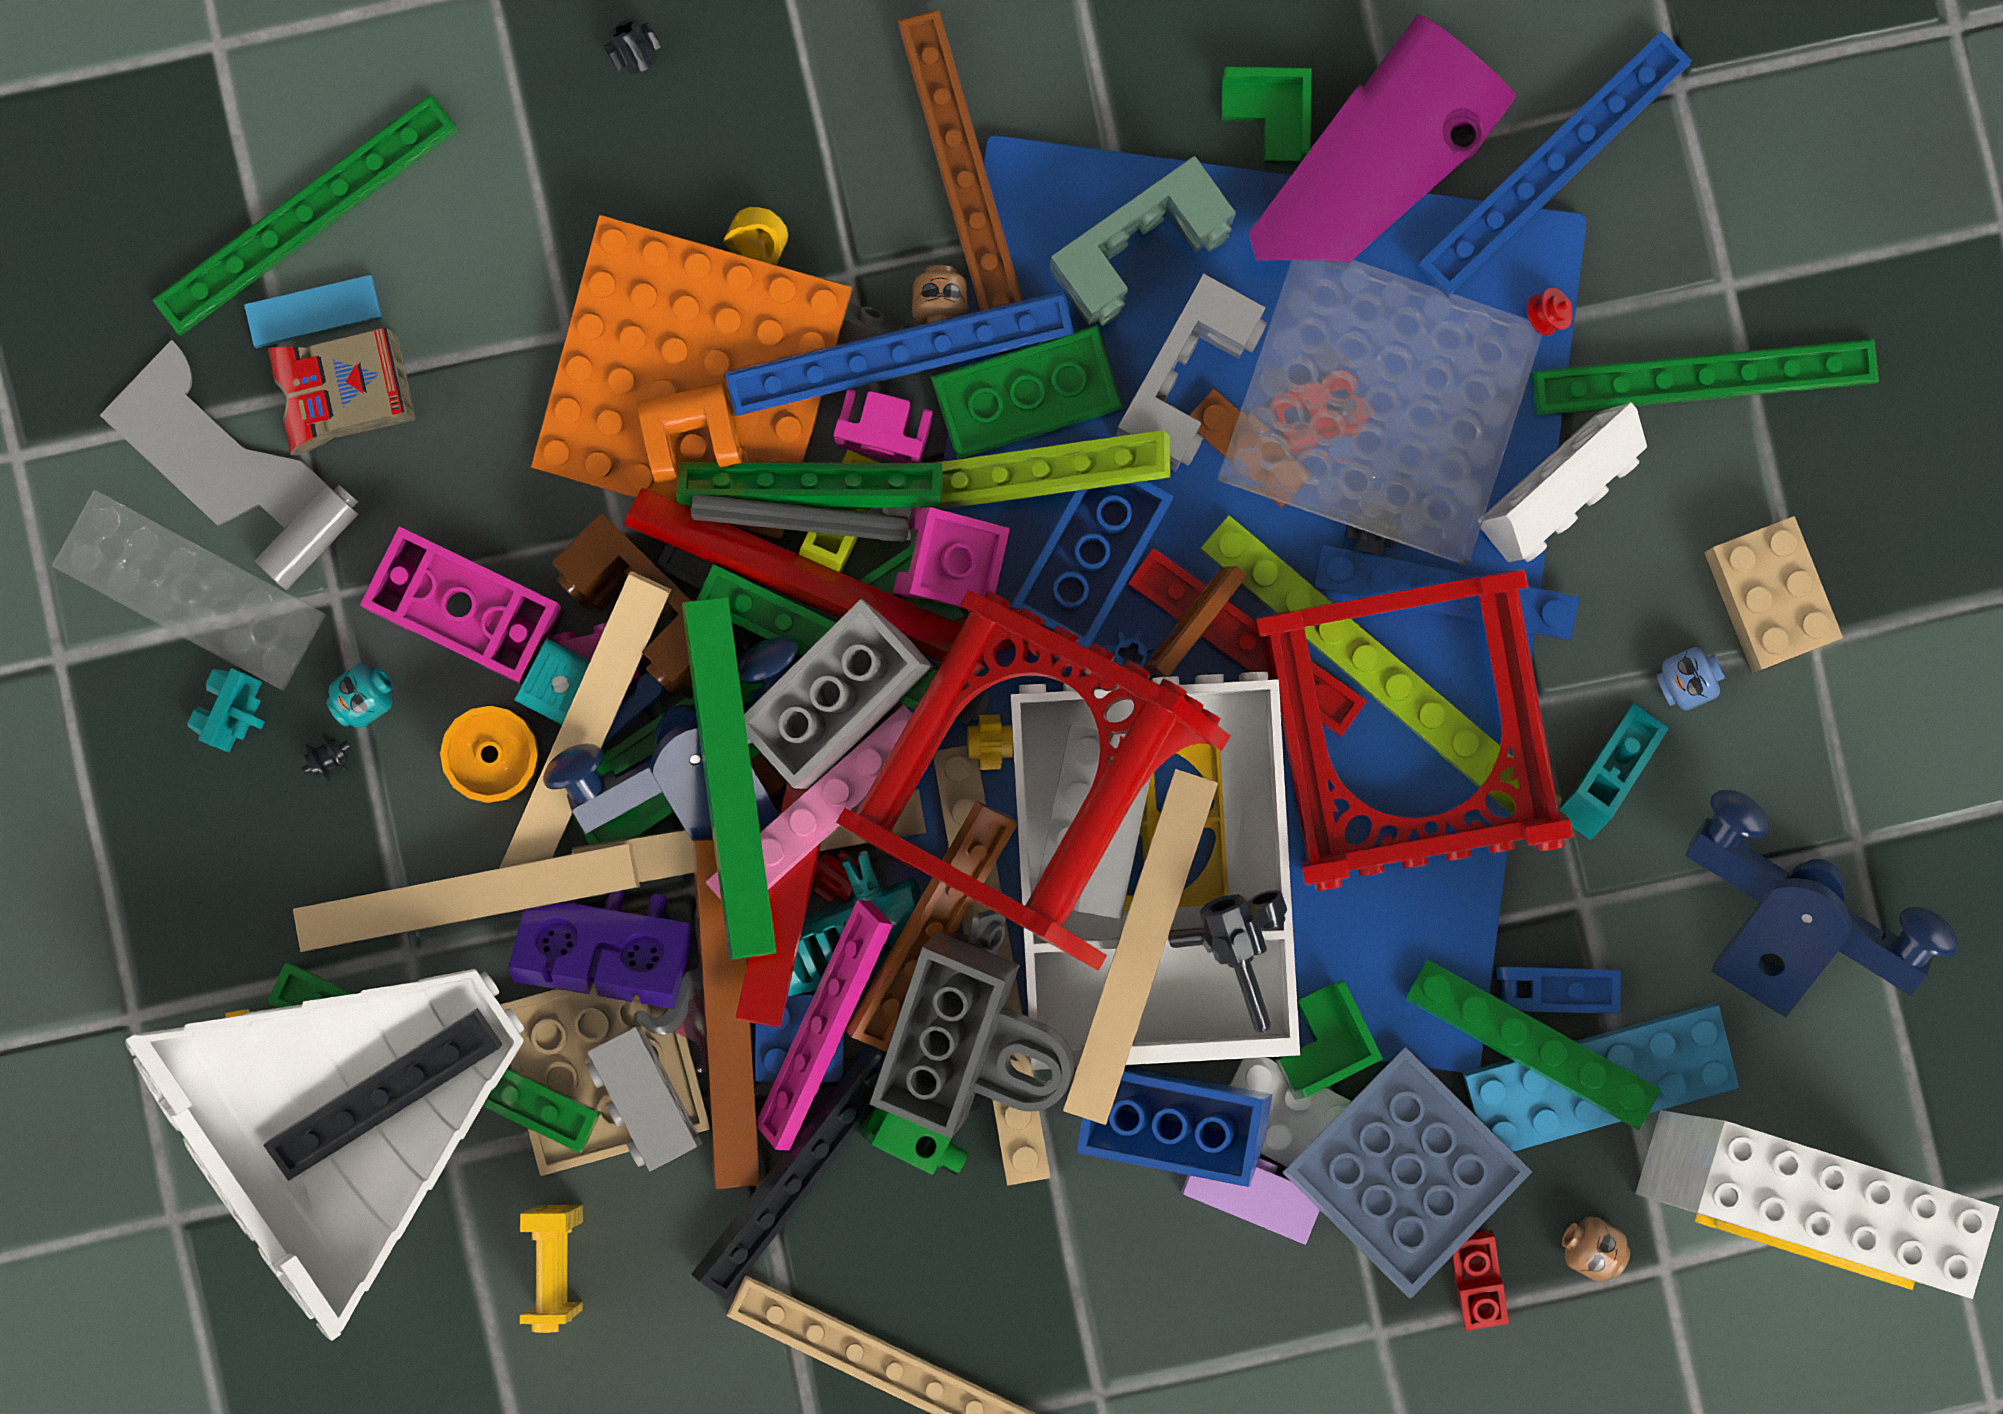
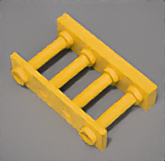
(550, 1230)

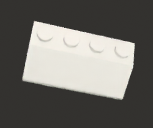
(1565, 482)

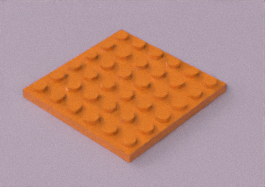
(669, 320)

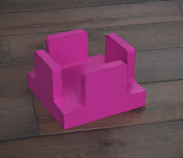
(882, 429)

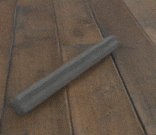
(800, 518)

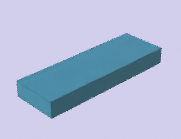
(313, 311)

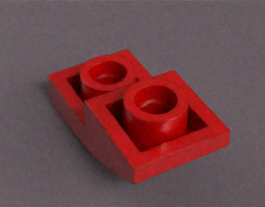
(1479, 1282)

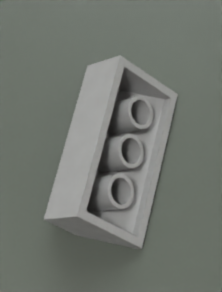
(834, 695)
(1110, 880)

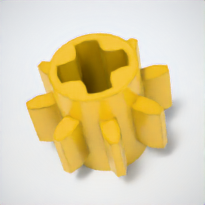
(989, 742)

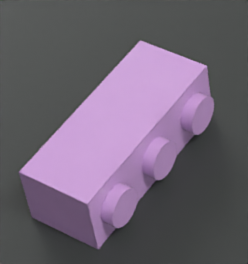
(1268, 1202)

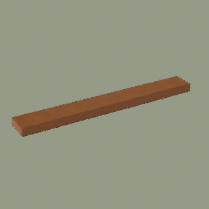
(959, 160)
(725, 1038)

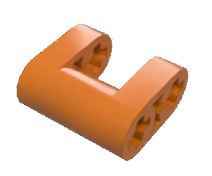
(686, 412)

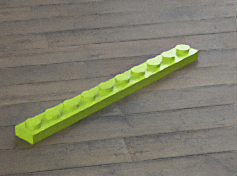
(1363, 659)

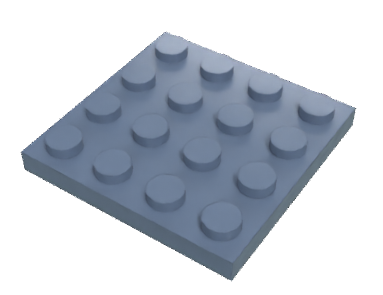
(1407, 1172)

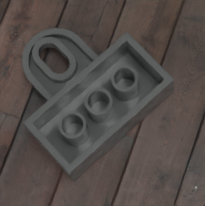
(960, 1039)

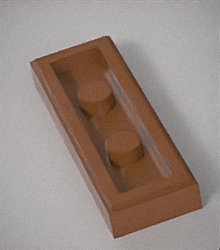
(1195, 621)

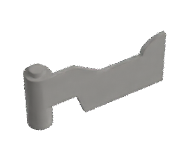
(222, 474)

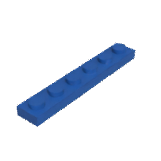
(1369, 575)

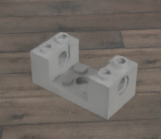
(1215, 316)

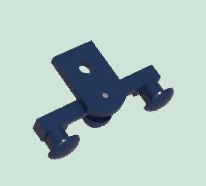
(674, 765)
(1803, 916)

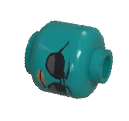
(360, 696)

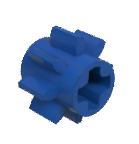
(1124, 645)

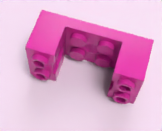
(504, 620)

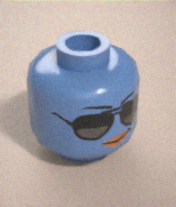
(1690, 678)

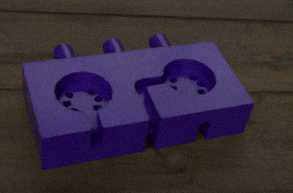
(616, 950)

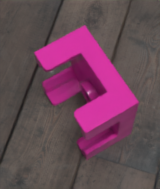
(951, 557)

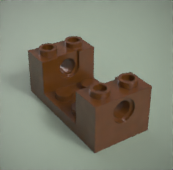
(596, 571)

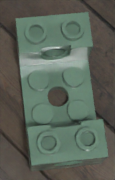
(1189, 201)

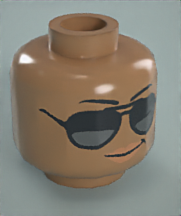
(939, 294)
(1596, 1249)

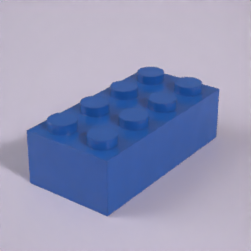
(1092, 556)

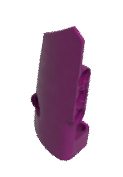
(1384, 149)

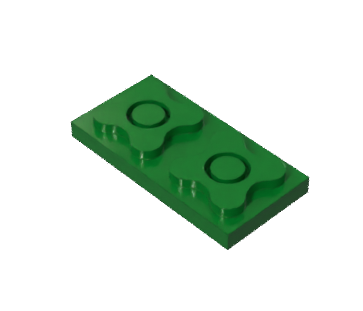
(1027, 393)

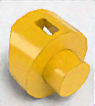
(757, 235)

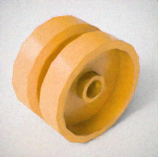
(516, 749)

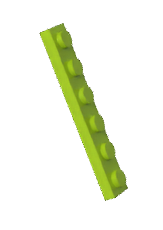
(1056, 469)

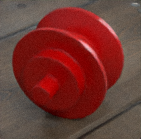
(1549, 311)

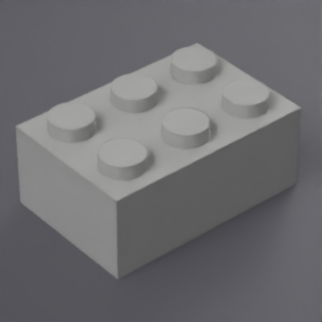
(643, 1099)

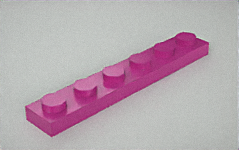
(823, 1024)

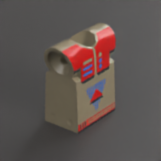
(341, 388)

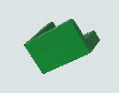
(1280, 100)
(1339, 1045)

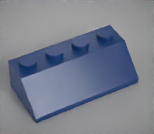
(1181, 1127)

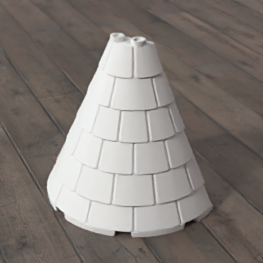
(261, 1072)

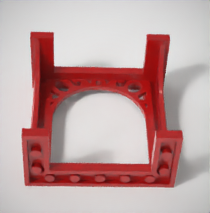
(1156, 729)
(1536, 806)

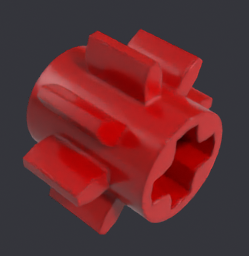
(832, 877)

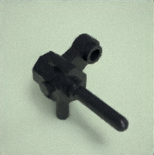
(1235, 937)

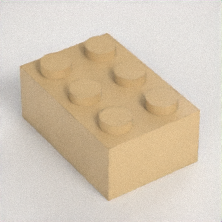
(1773, 594)

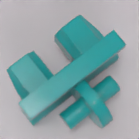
(231, 712)

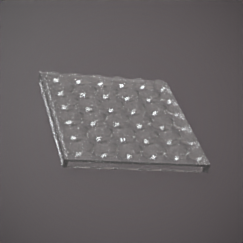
(1382, 405)

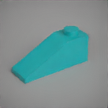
(1613, 771)

